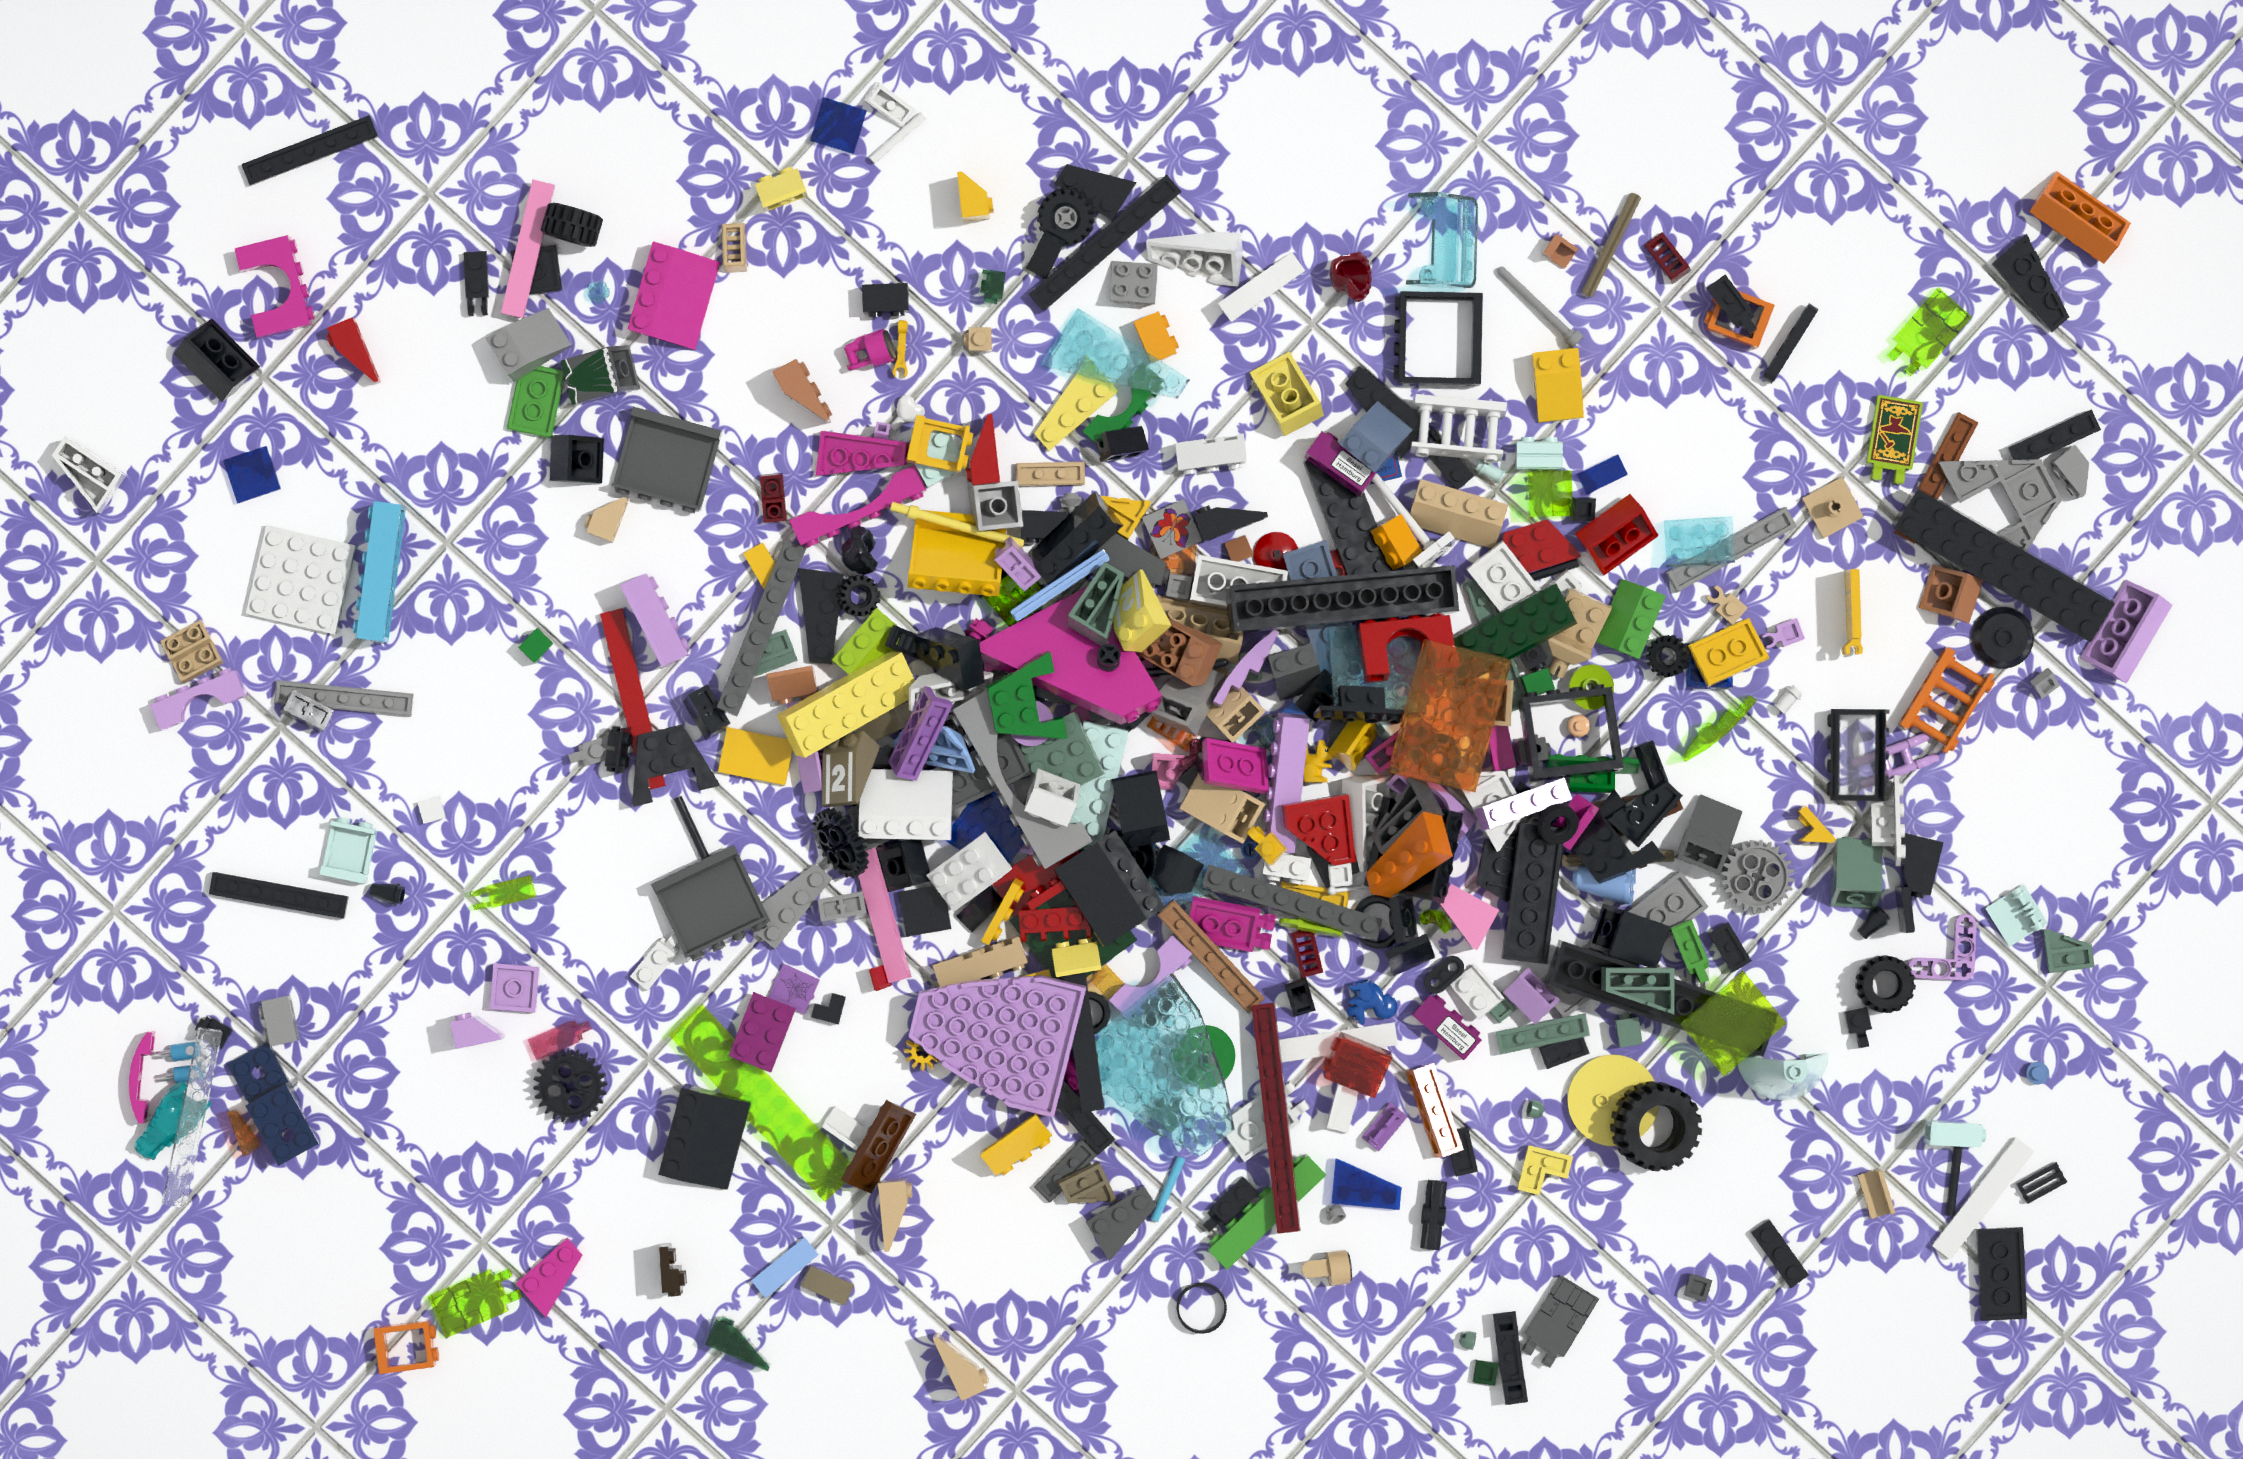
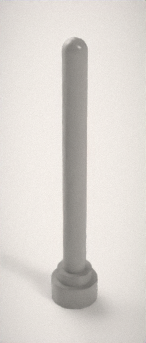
(1570, 336)

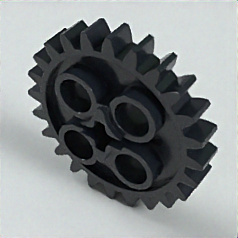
(840, 842)
(560, 1104)

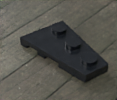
(1105, 190)
(1645, 812)

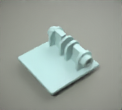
(2016, 915)

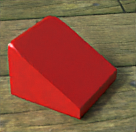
(879, 978)

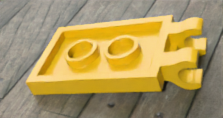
(1853, 612)

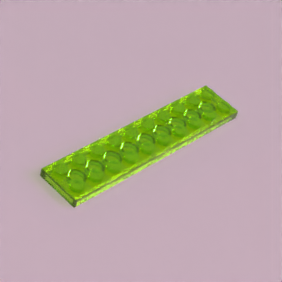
(771, 1107)

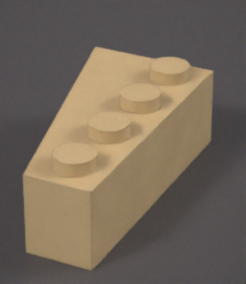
(982, 963)

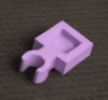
(1787, 633)

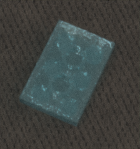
(1699, 541)

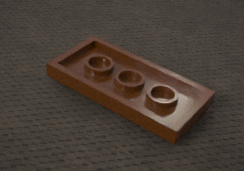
(878, 1146)

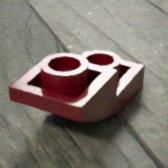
(773, 497)

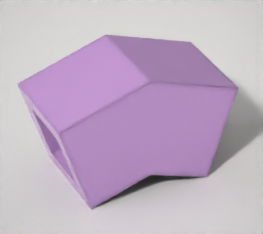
(882, 430)

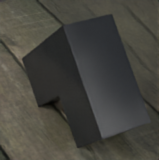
(832, 1012)

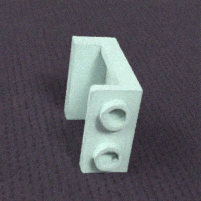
(349, 850)

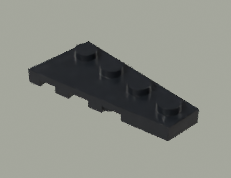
(2026, 276)
(820, 612)

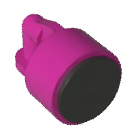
(879, 348)

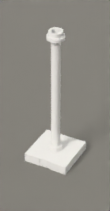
(1431, 549)

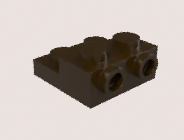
(672, 1276)

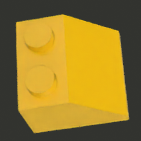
(973, 200)

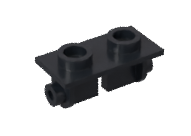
(621, 741)

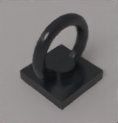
(1401, 919)

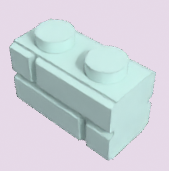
(1538, 455)

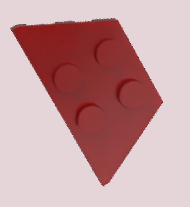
(1539, 546)

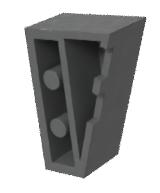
(1120, 1220)

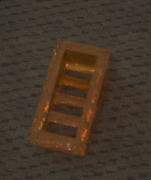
(1183, 746)
(246, 1138)

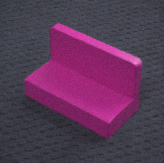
(1501, 749)
(1585, 812)

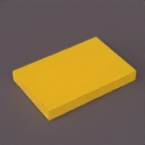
(1728, 652)
(755, 756)

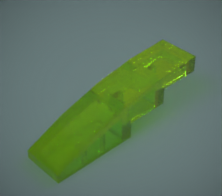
(1711, 734)

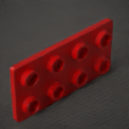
(1038, 883)

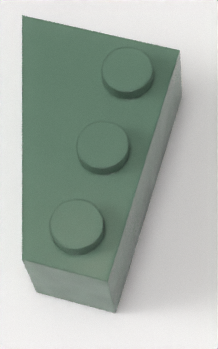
(1641, 984)

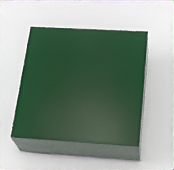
(1485, 1372)

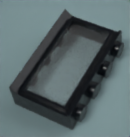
(1857, 754)

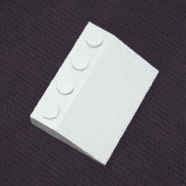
(906, 807)

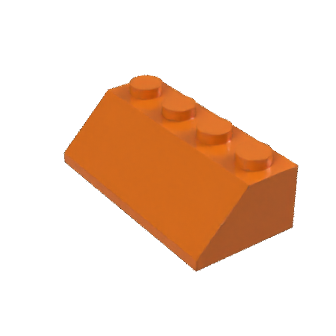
(2080, 217)

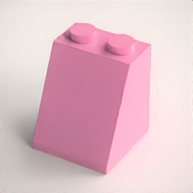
(1468, 914)

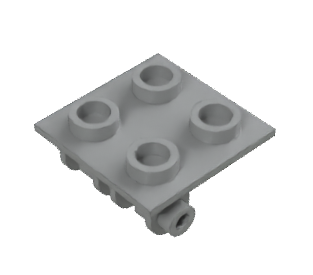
(1133, 282)

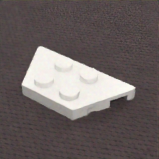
(1492, 788)

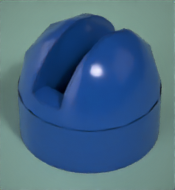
(1246, 850)

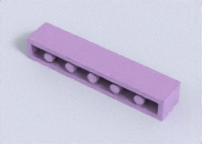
(1286, 773)

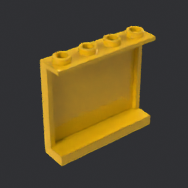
(953, 559)

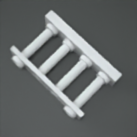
(1470, 409)

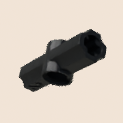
(1433, 1214)

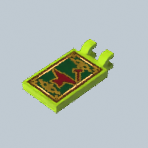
(1893, 436)

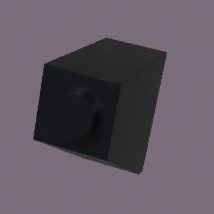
(1920, 864)

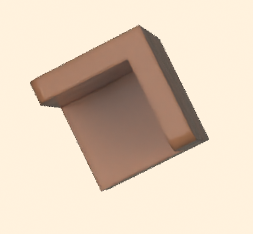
(1560, 251)

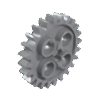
(1777, 884)

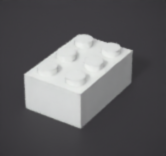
(969, 872)

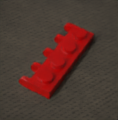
(1052, 920)

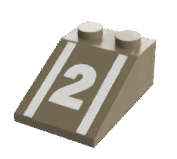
(847, 768)

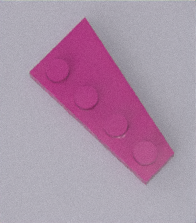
(854, 453)

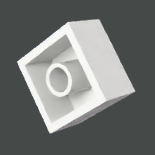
(1052, 798)

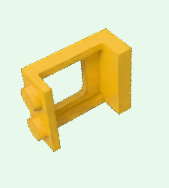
(920, 439)

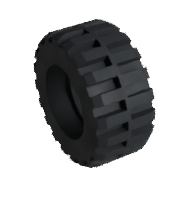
(1683, 1133)

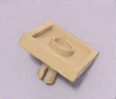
(1832, 507)

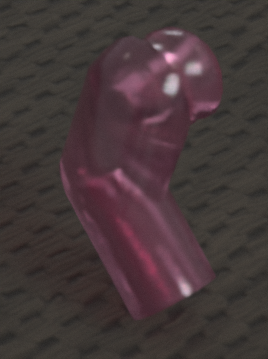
(1190, 760)

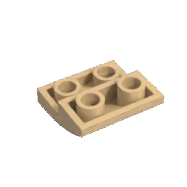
(192, 651)

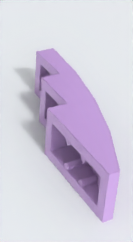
(1251, 662)

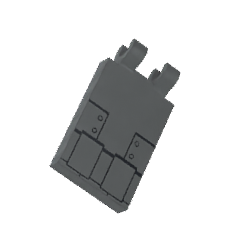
(1559, 1319)

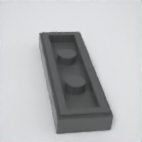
(1072, 1162)

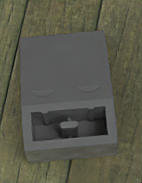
(1709, 834)

